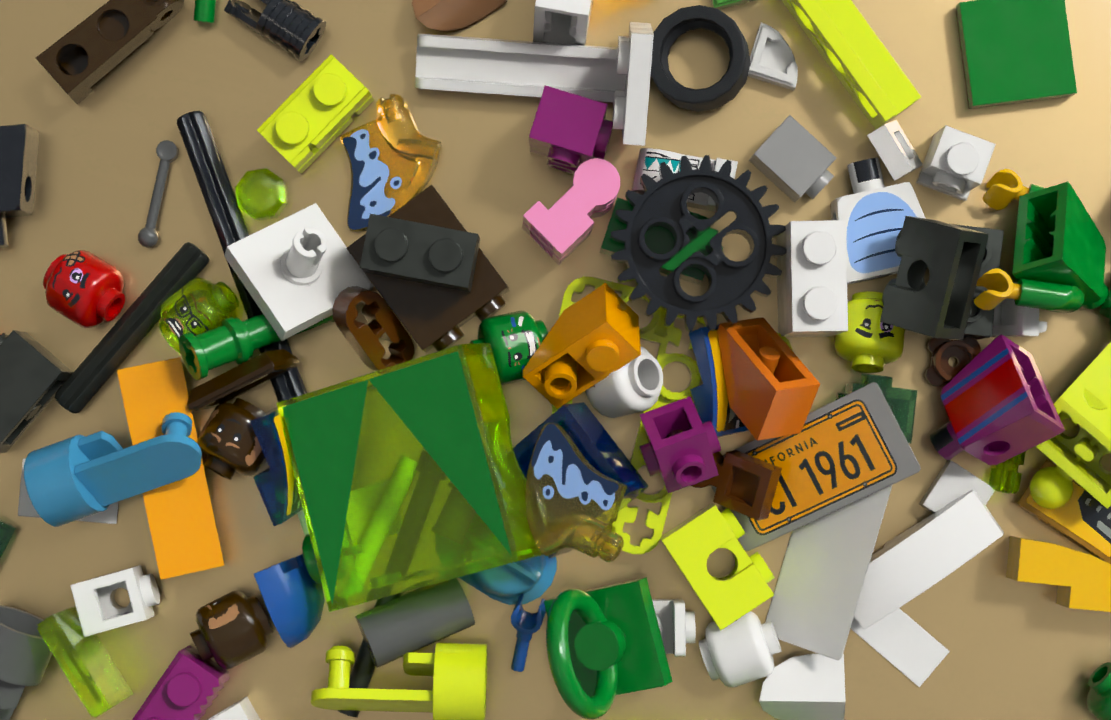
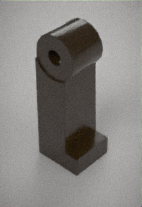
(103, 42)

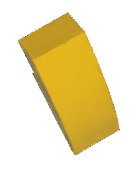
(1080, 577)

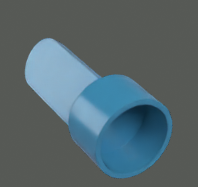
(94, 470)

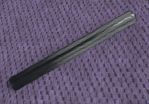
(228, 225)

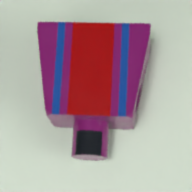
(996, 406)

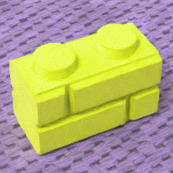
(316, 114)

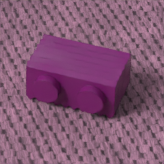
(184, 688)

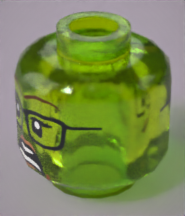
(196, 309)

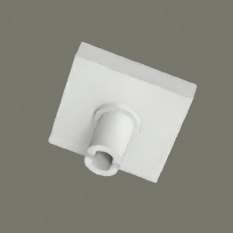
(295, 270)

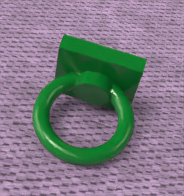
(604, 645)

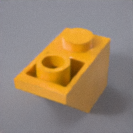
(584, 346)

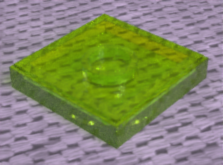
(84, 662)

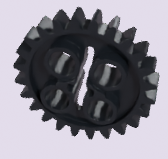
(666, 206)

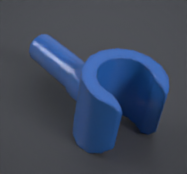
(526, 625)

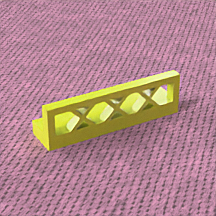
(855, 57)

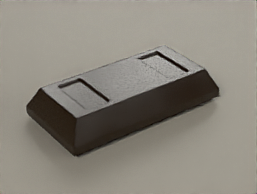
(241, 379)

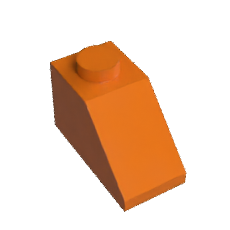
(765, 379)

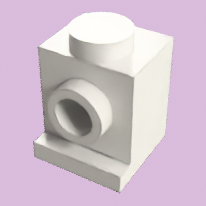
(955, 162)
(98, 607)

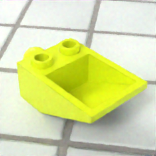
(1079, 457)

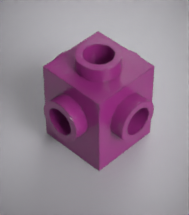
(679, 445)

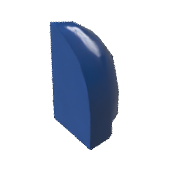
(291, 599)

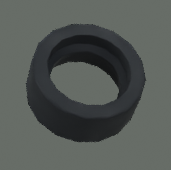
(731, 82)

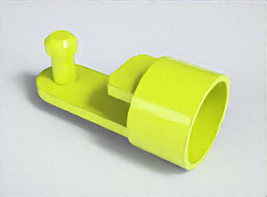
(457, 691)

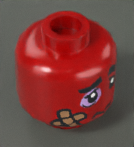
(84, 288)

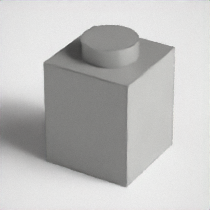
(794, 160)

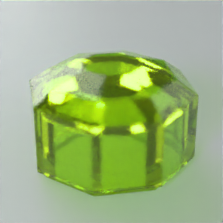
(261, 194)

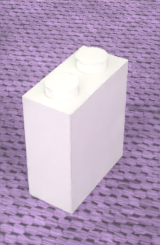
(813, 279)

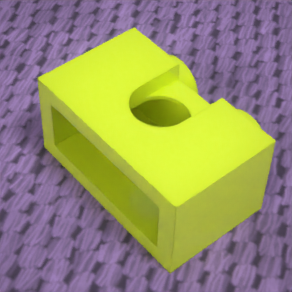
(726, 596)

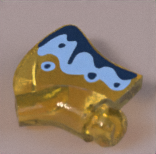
(387, 162)
(570, 500)

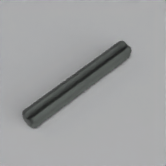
(130, 329)

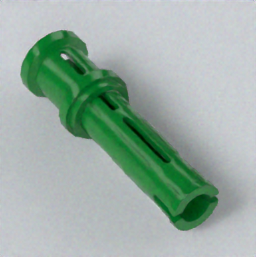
(228, 343)

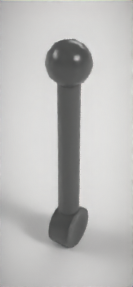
(167, 152)

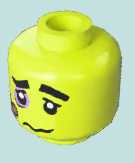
(868, 341)

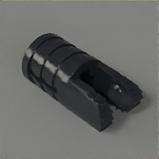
(282, 23)

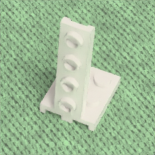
(527, 66)

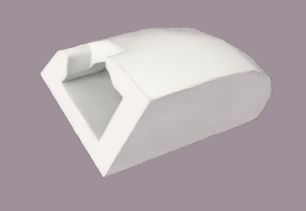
(805, 689)

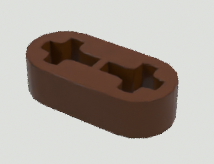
(381, 324)

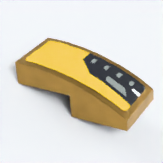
(1080, 519)

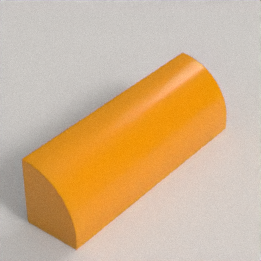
(181, 511)

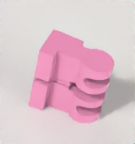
(570, 218)

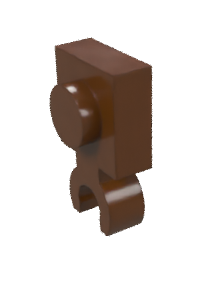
(744, 484)

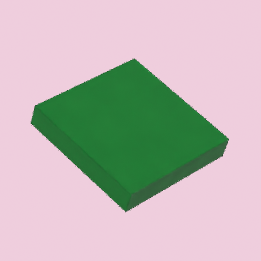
(1015, 51)

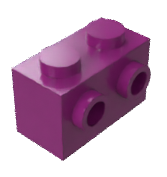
(569, 129)

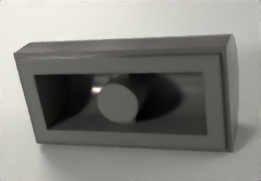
(415, 620)

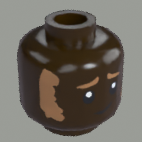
(231, 440)
(231, 629)

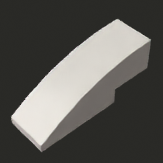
(925, 556)

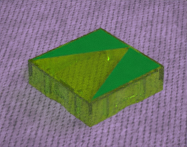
(408, 476)

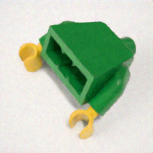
(1055, 251)

